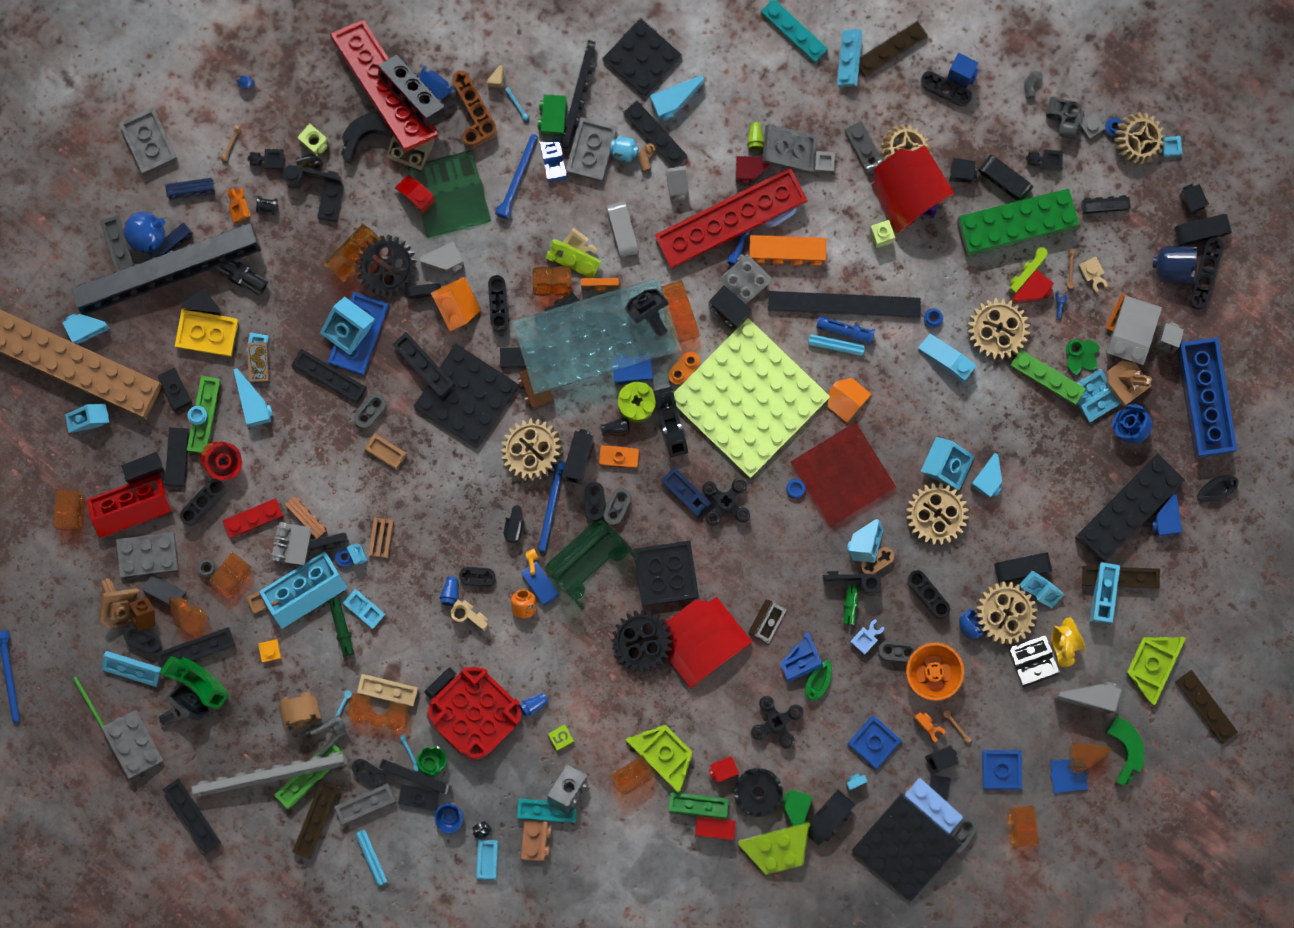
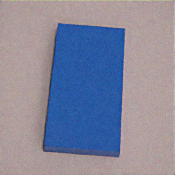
(359, 359)

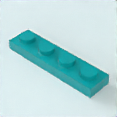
(794, 30)

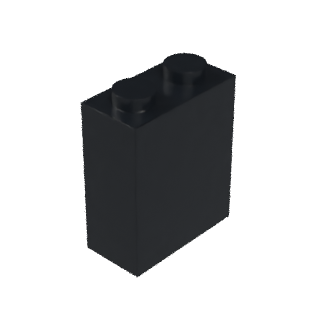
(578, 456)

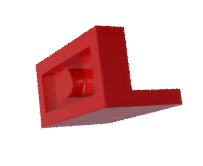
(715, 828)

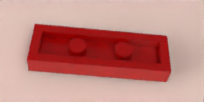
(253, 518)

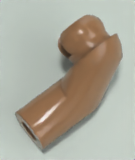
(644, 156)

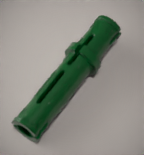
(341, 627)

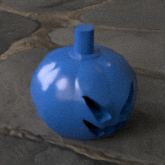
(144, 231)

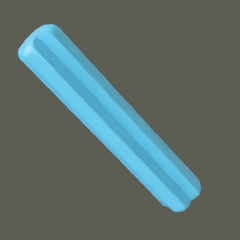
(836, 345)
(371, 857)

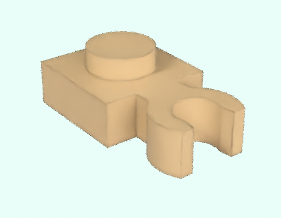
(579, 241)
(1092, 271)

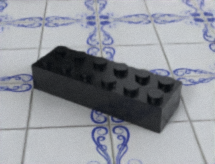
(1130, 508)

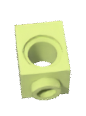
(309, 133)
(882, 234)

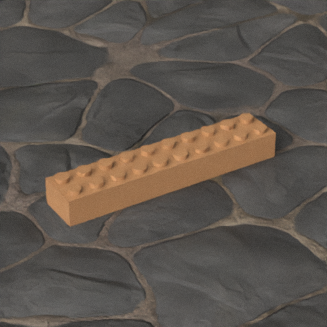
(77, 366)

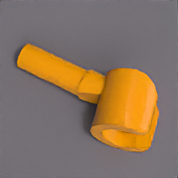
(531, 556)

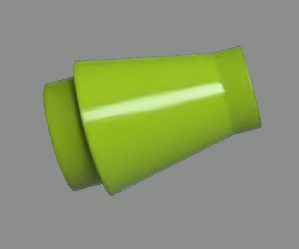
(755, 138)

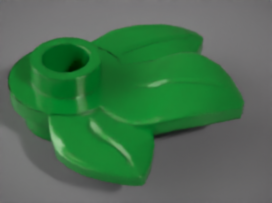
(1084, 357)

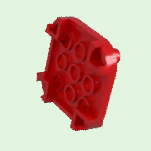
(473, 713)

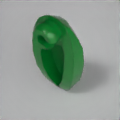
(818, 682)

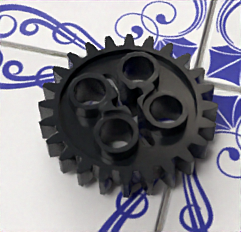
(396, 251)
(646, 657)

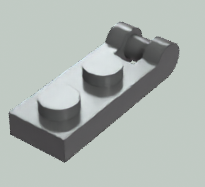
(863, 146)

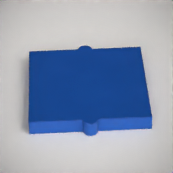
(1064, 779)

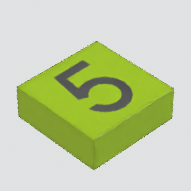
(560, 737)

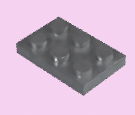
(148, 141)
(789, 148)
(591, 149)
(147, 555)
(132, 744)

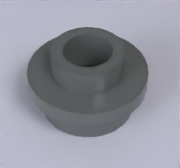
(202, 564)

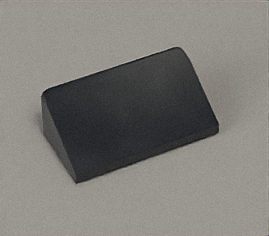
(162, 589)

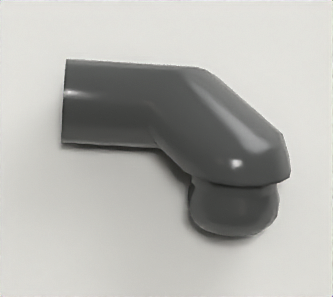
(1030, 81)

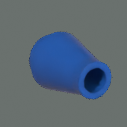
(449, 592)
(532, 704)

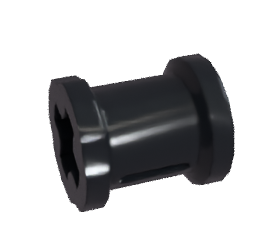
(266, 205)

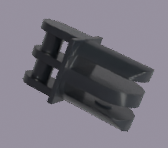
(514, 525)

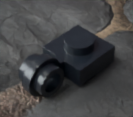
(272, 159)
(1050, 160)

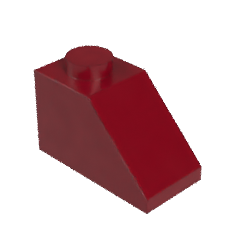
(749, 169)

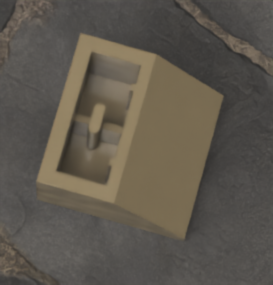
(415, 157)

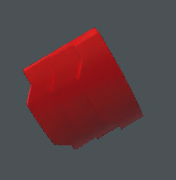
(909, 186)
(703, 639)

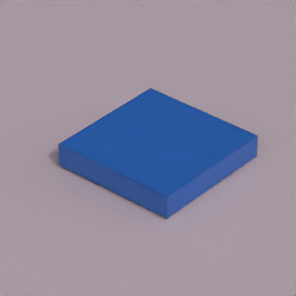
(874, 742)
(1002, 769)

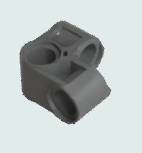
(1060, 110)

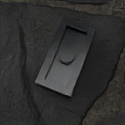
(330, 201)

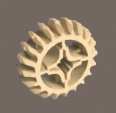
(1145, 123)
(909, 140)

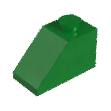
(796, 806)

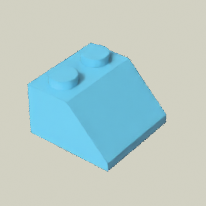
(346, 325)
(947, 463)

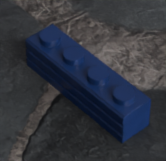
(187, 188)
(173, 240)

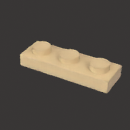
(387, 690)

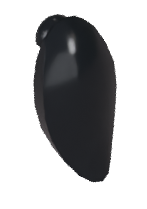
(1218, 488)

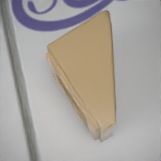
(496, 78)

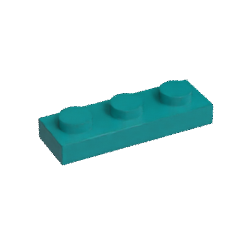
(543, 811)

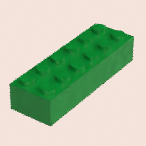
(1017, 222)

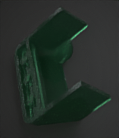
(586, 556)

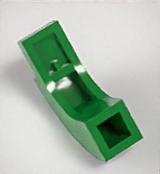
(198, 679)
(1133, 746)

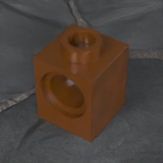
(142, 613)

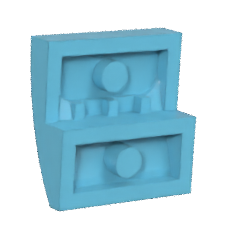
(1097, 397)

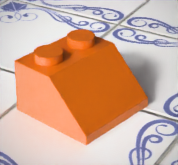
(456, 303)

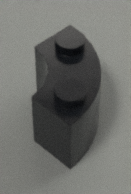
(829, 816)

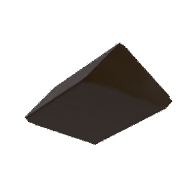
(767, 621)

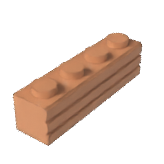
(305, 517)

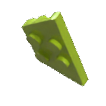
(1153, 664)
(664, 753)
(778, 849)

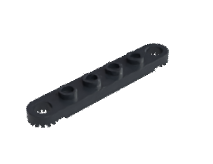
(577, 101)

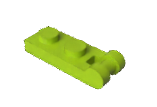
(573, 258)
(1028, 269)

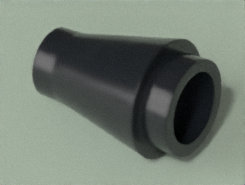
(618, 427)

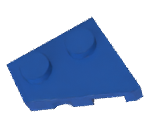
(802, 659)

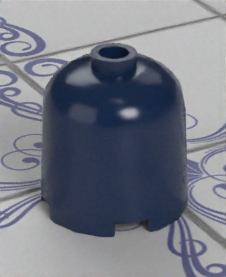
(1176, 264)

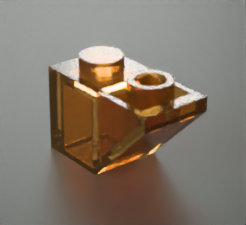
(186, 617)

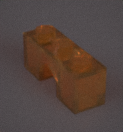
(342, 261)
(361, 710)

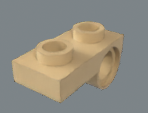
(478, 619)

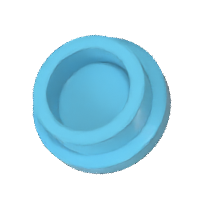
(197, 415)

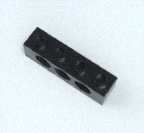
(401, 87)

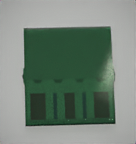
(456, 192)

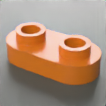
(684, 368)

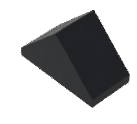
(202, 303)

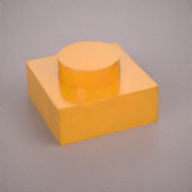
(270, 650)

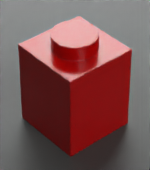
(723, 769)

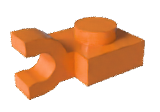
(238, 206)
(924, 721)

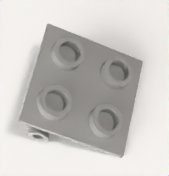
(746, 278)
(291, 543)

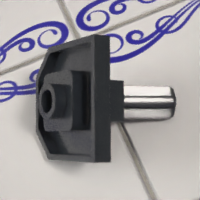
(646, 306)
(183, 704)

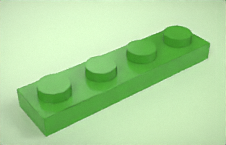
(1048, 377)
(207, 399)
(301, 784)

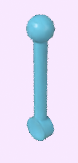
(525, 117)
(347, 694)
(402, 738)

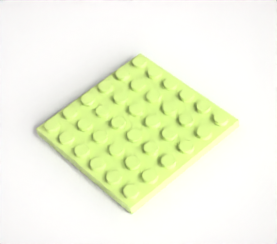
(749, 398)

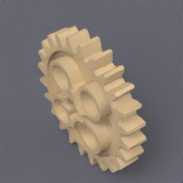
(1005, 312)
(543, 436)
(947, 500)
(990, 605)

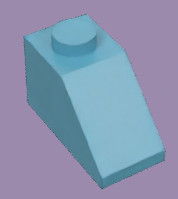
(83, 327)
(87, 417)
(989, 478)
(866, 542)

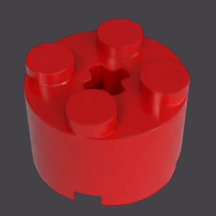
(230, 455)

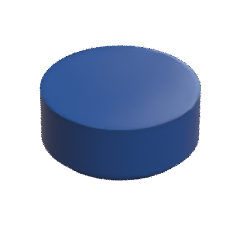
(795, 488)

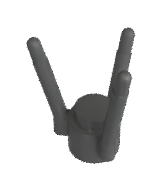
(335, 725)

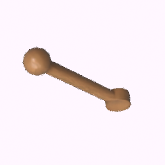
(224, 158)
(1071, 284)
(947, 714)

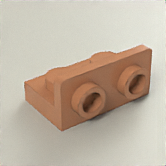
(534, 840)

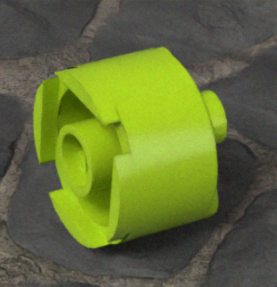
(638, 391)

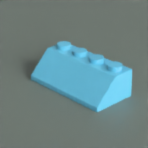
(303, 589)

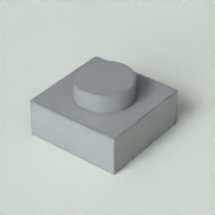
(1092, 126)
(825, 161)

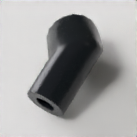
(310, 160)

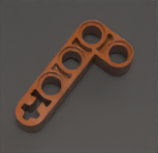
(471, 107)

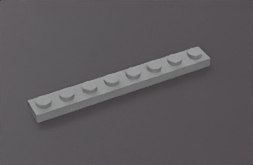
(276, 773)

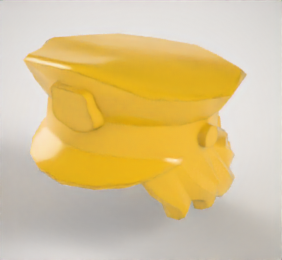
(1066, 641)

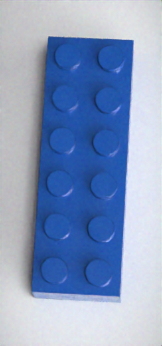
(1206, 398)

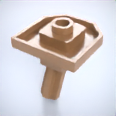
(1127, 381)
(115, 605)

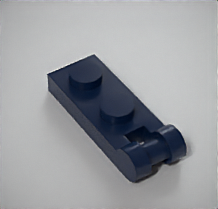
(686, 492)

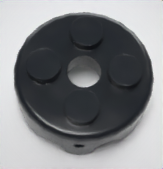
(758, 778)

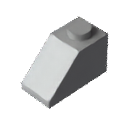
(677, 183)
(443, 259)
(1169, 338)

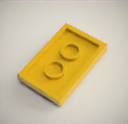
(206, 333)

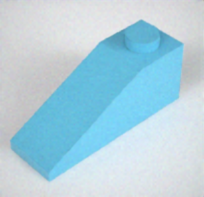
(671, 100)
(947, 358)
(254, 407)
(1105, 594)

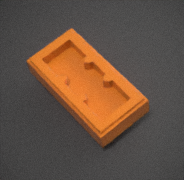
(599, 284)
(618, 456)

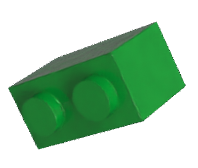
(553, 115)

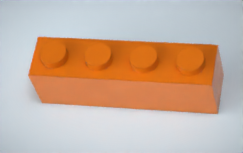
(788, 250)

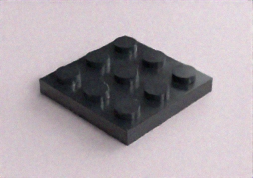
(642, 57)
(666, 573)

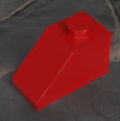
(415, 193)
(1034, 289)

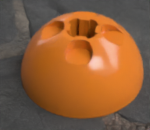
(939, 662)

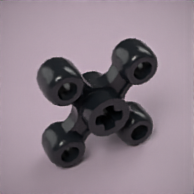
(720, 507)
(769, 725)

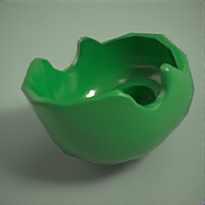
(431, 760)

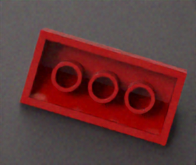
(129, 505)

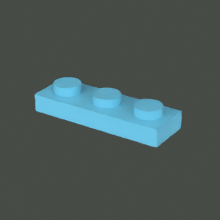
(849, 58)
(131, 668)

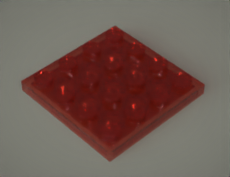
(843, 474)

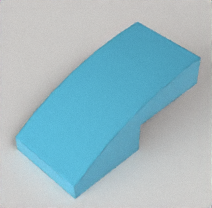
(1042, 589)
(363, 608)

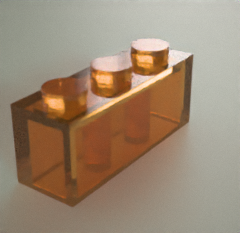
(681, 311)

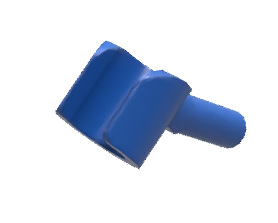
(1060, 303)

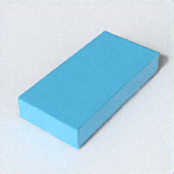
(487, 859)

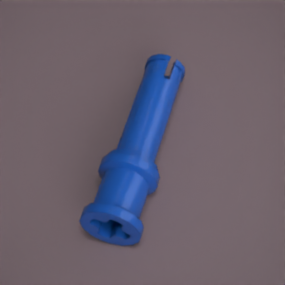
(855, 332)

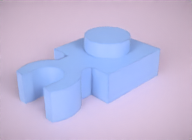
(865, 639)

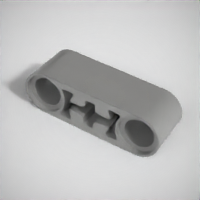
(622, 229)

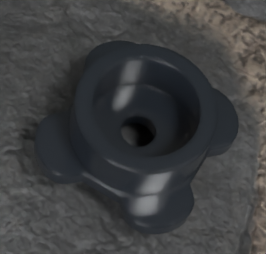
(481, 830)

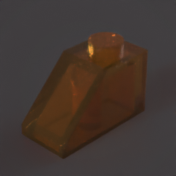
(1085, 756)

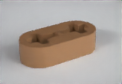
(880, 565)

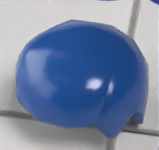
(968, 624)
(449, 818)

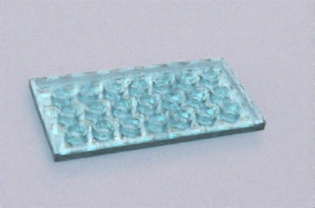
(590, 338)

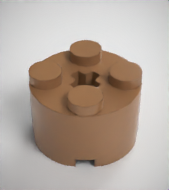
(299, 711)

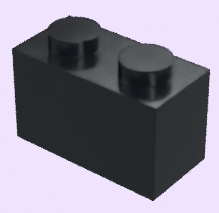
(729, 307)

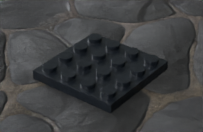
(474, 401)
(906, 847)

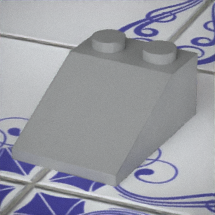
(1134, 330)
(1097, 697)

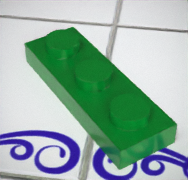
(698, 805)

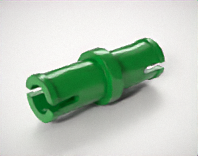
(850, 605)

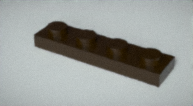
(892, 48)
(1128, 577)
(1206, 706)
(315, 819)

